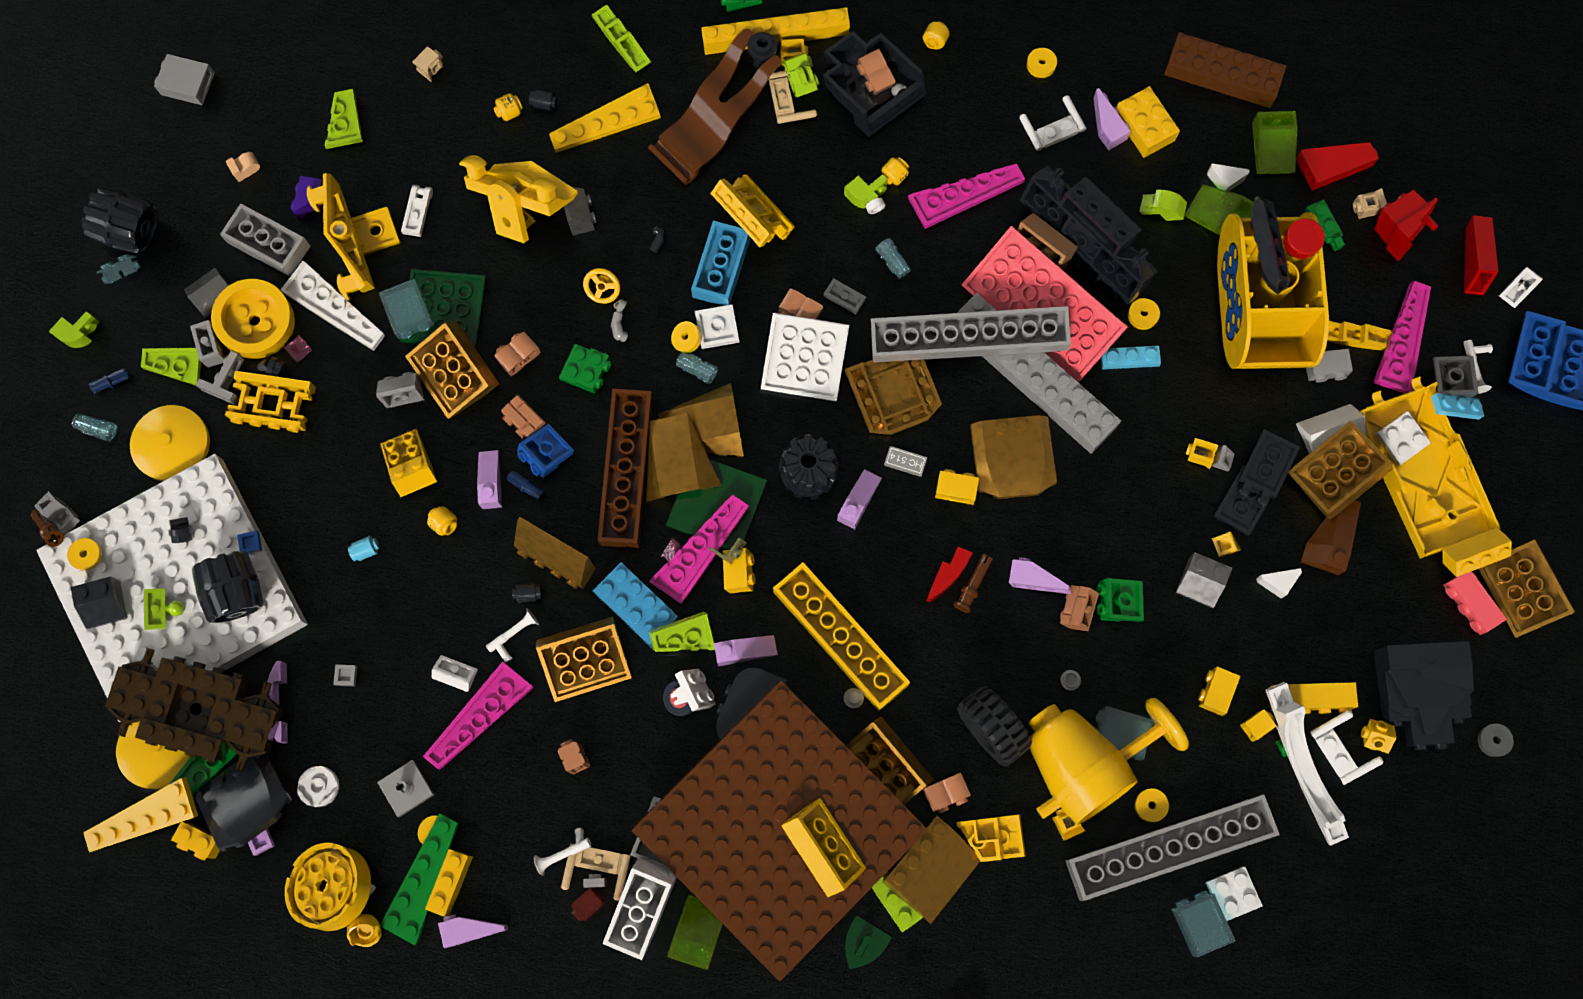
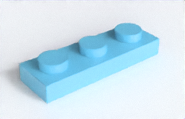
(1131, 357)
(1457, 406)

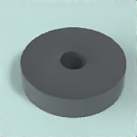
(1504, 737)

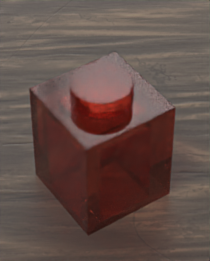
(587, 905)

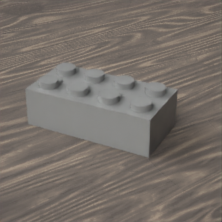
(265, 240)

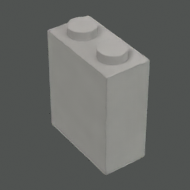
(184, 79)

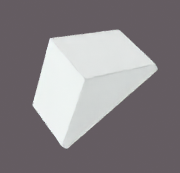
(1226, 177)
(1520, 287)
(1279, 582)

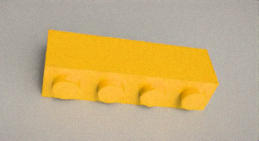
(1325, 696)

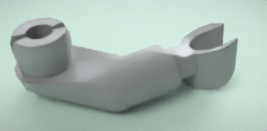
(616, 326)

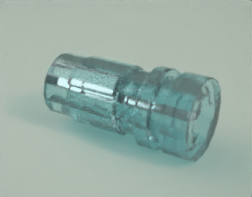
(894, 259)
(694, 366)
(91, 426)

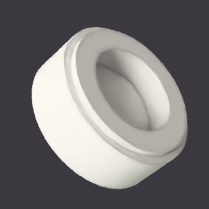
(875, 206)

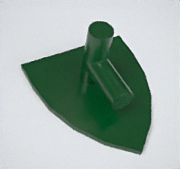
(864, 943)

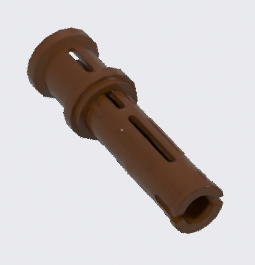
(50, 533)
(970, 591)

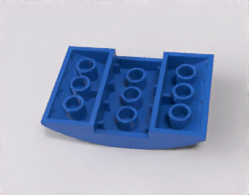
(1549, 361)

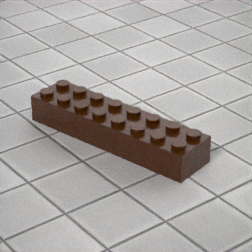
(625, 468)

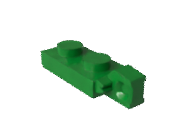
(1326, 220)

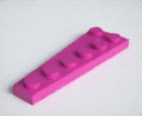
(950, 199)
(1403, 347)
(691, 561)
(490, 702)

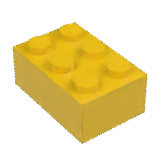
(1148, 122)

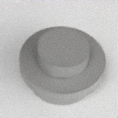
(1070, 680)
(853, 698)

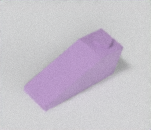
(489, 480)
(858, 499)
(1031, 576)
(745, 649)
(462, 930)

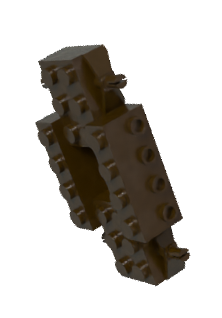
(164, 704)

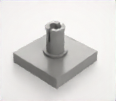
(405, 788)

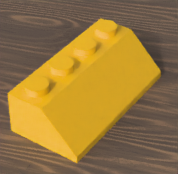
(824, 847)

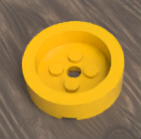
(240, 304)
(344, 893)

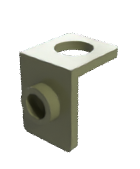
(734, 553)

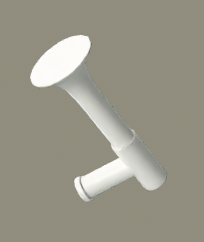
(1471, 350)
(497, 642)
(581, 844)

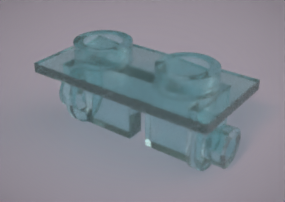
(111, 271)

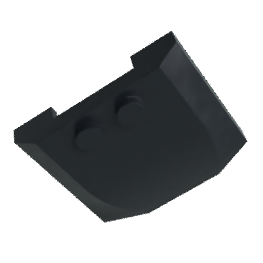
(242, 803)

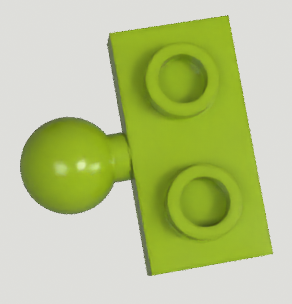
(156, 610)

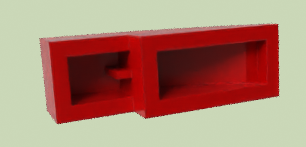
(949, 573)

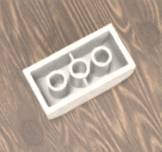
(640, 908)

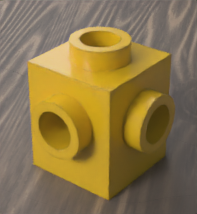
(1379, 736)

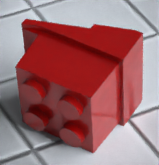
(1403, 221)

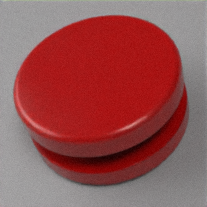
(1303, 238)

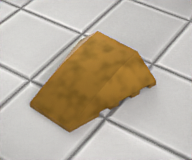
(713, 420)
(676, 459)

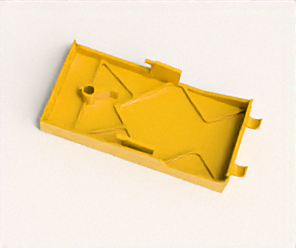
(1437, 486)

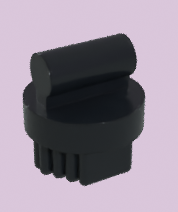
(272, 367)
(180, 530)

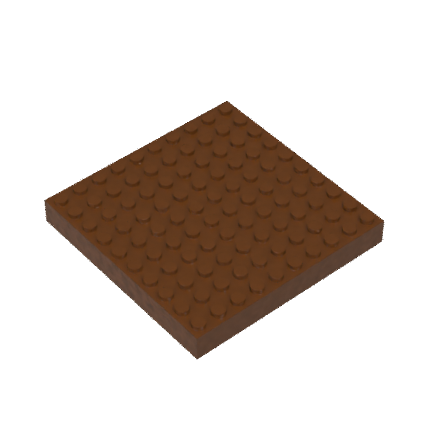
(727, 838)

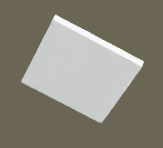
(805, 357)

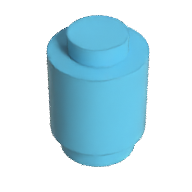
(363, 548)

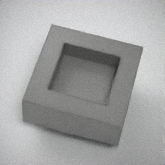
(345, 675)
(595, 881)

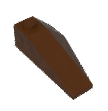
(1333, 541)

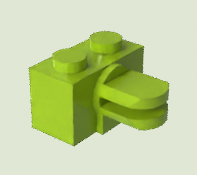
(800, 74)

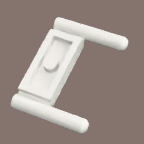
(1057, 130)
(1337, 753)

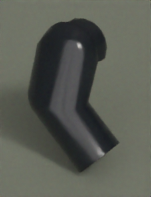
(659, 239)

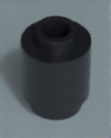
(543, 99)
(526, 592)

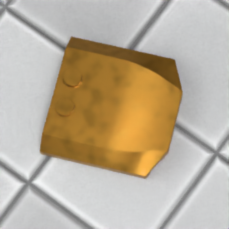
(893, 394)
(1013, 456)

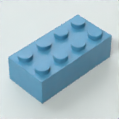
(720, 264)
(634, 602)

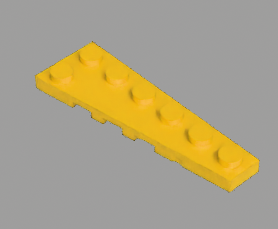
(621, 114)
(152, 813)

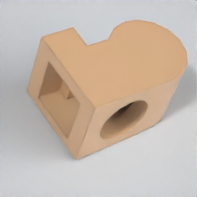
(243, 166)

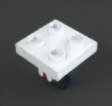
(688, 693)

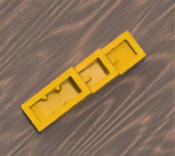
(1358, 336)

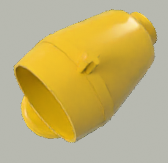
(1084, 766)

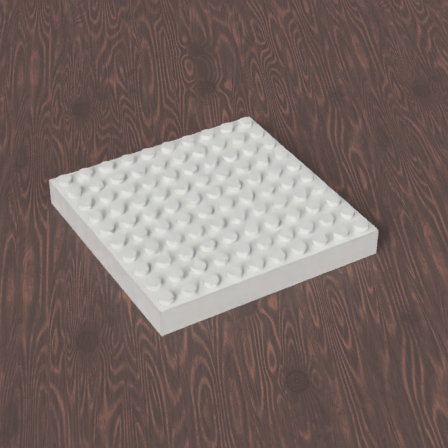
(142, 557)

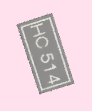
(905, 461)

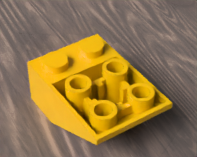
(408, 463)

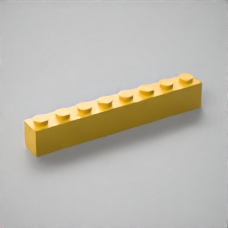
(799, 26)

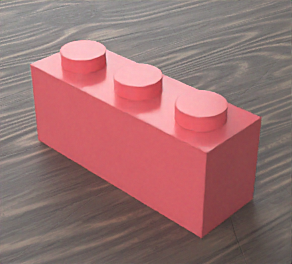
(1474, 602)

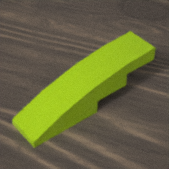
(621, 38)

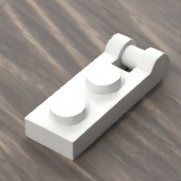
(416, 211)

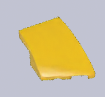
(995, 837)

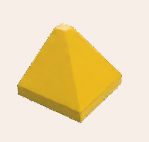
(1225, 544)

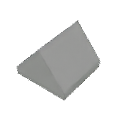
(1223, 458)

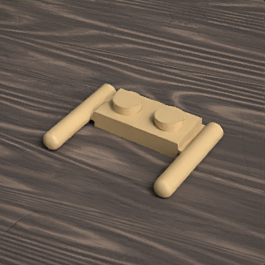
(783, 101)
(600, 861)

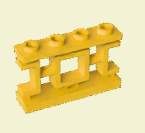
(752, 210)
(272, 386)

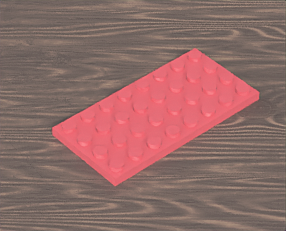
(1024, 278)

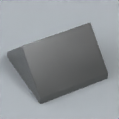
(205, 291)

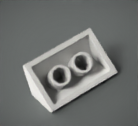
(1321, 427)

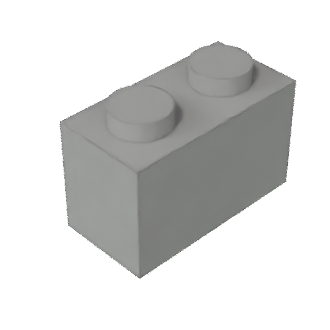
(207, 344)
(1332, 365)

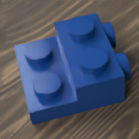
(544, 451)

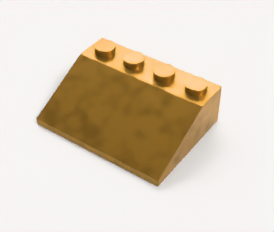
(452, 369)
(1340, 470)
(553, 554)
(1526, 589)
(583, 659)
(890, 760)
(932, 870)

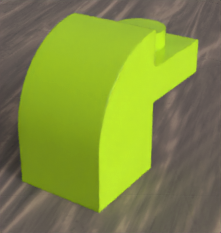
(860, 193)
(1164, 202)
(76, 334)

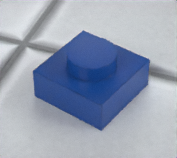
(249, 542)

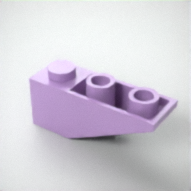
(1109, 124)

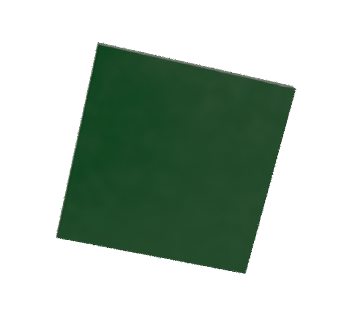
(451, 299)
(697, 506)

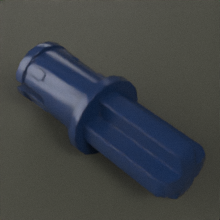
(109, 380)
(525, 485)

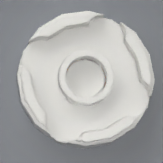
(318, 786)

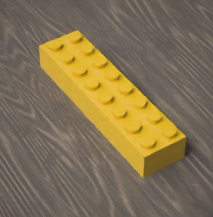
(841, 636)

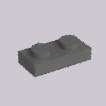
(844, 296)

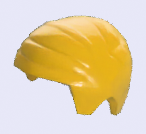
(364, 931)

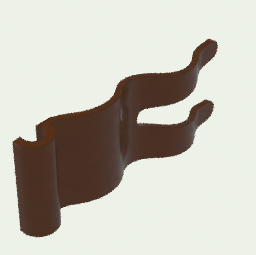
(708, 121)

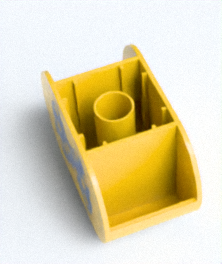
(1265, 326)

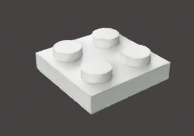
(717, 326)
(1402, 438)
(1235, 893)

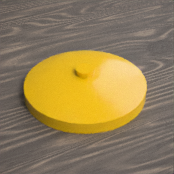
(169, 441)
(147, 764)

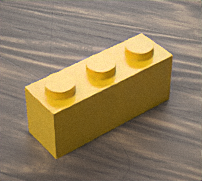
(1477, 552)
(448, 883)

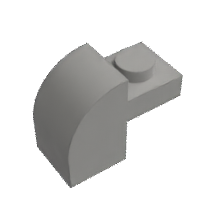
(57, 512)

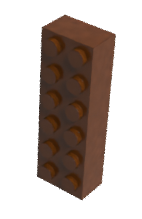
(1225, 70)

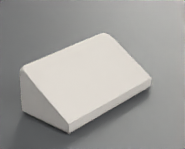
(454, 673)

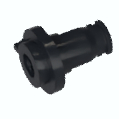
(761, 47)

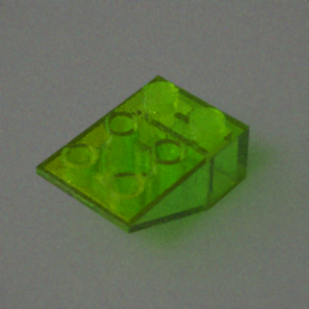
(1275, 141)
(1214, 205)
(695, 935)

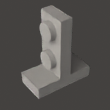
(223, 379)

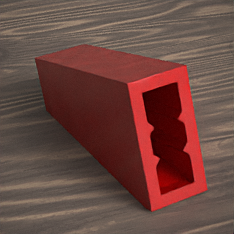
(1334, 163)
(1480, 255)

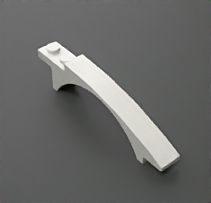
(1291, 731)

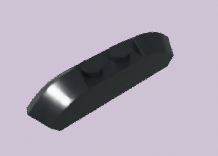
(1270, 245)

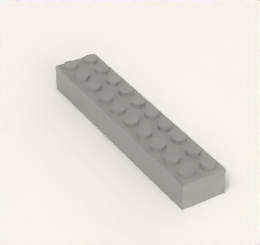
(970, 334)
(1053, 390)
(1172, 847)

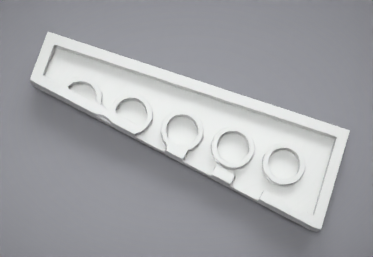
(322, 299)

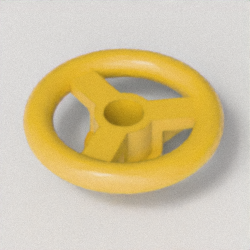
(606, 278)

